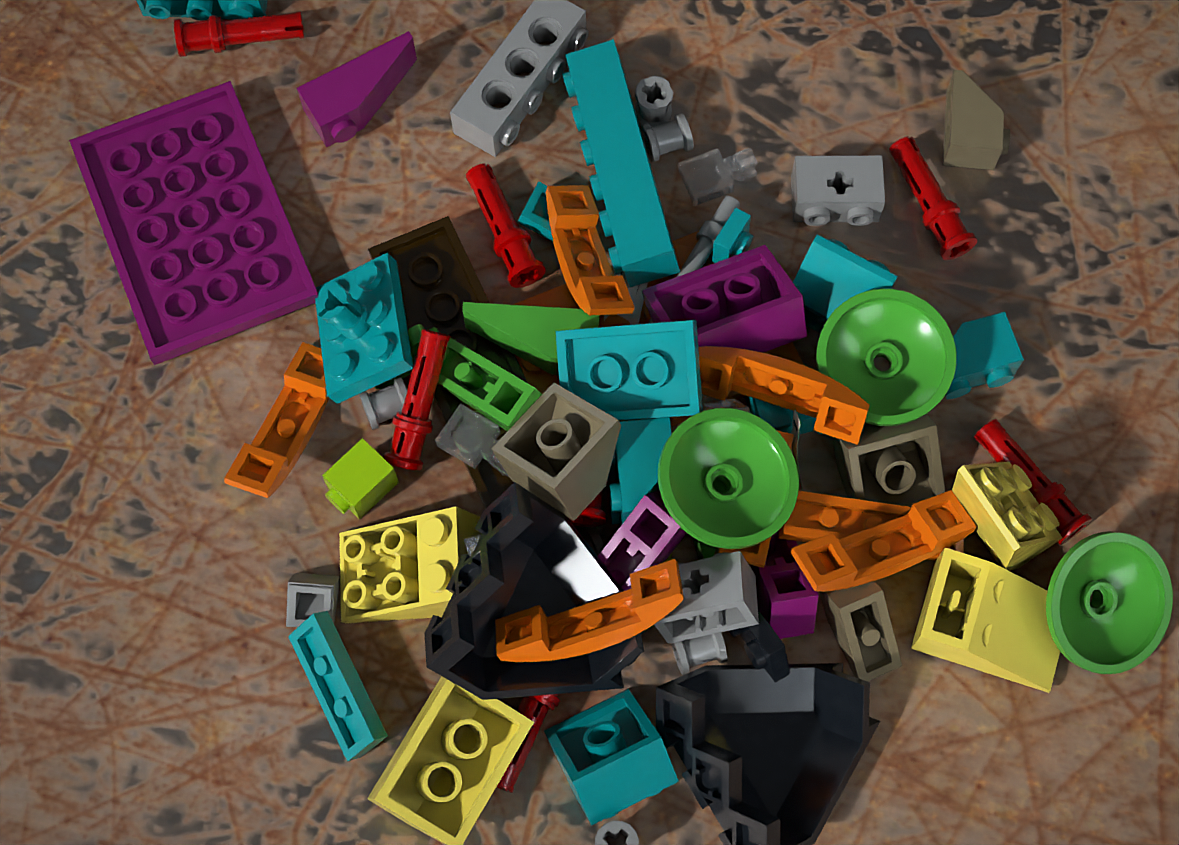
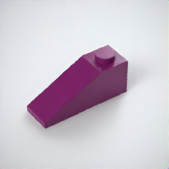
(352, 93)
(642, 540)
(784, 592)

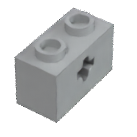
(854, 177)
(717, 598)

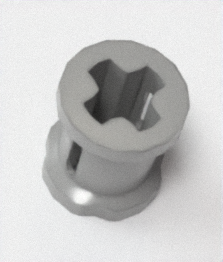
(654, 101)
(667, 137)
(384, 403)
(699, 651)
(614, 830)

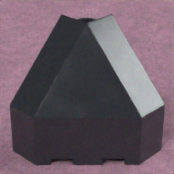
(522, 561)
(766, 750)

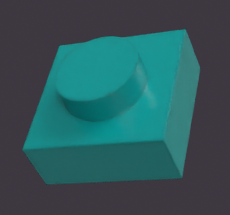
(536, 213)
(733, 237)

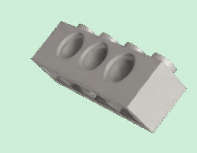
(543, 21)

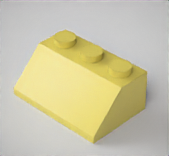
(450, 762)

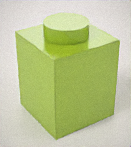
(359, 480)

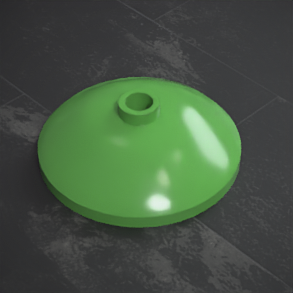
(904, 333)
(749, 461)
(1127, 606)

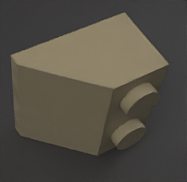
(560, 450)
(892, 463)

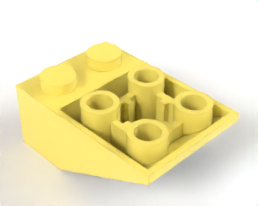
(1006, 512)
(402, 566)
(987, 621)

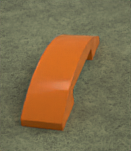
(581, 252)
(785, 384)
(287, 428)
(885, 548)
(592, 626)

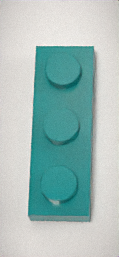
(337, 686)

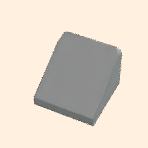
(311, 595)

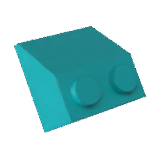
(611, 756)

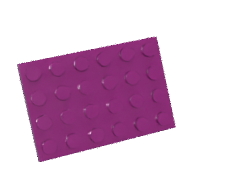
(193, 222)

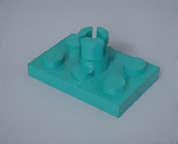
(363, 328)
(633, 368)

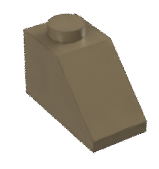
(972, 126)
(863, 629)

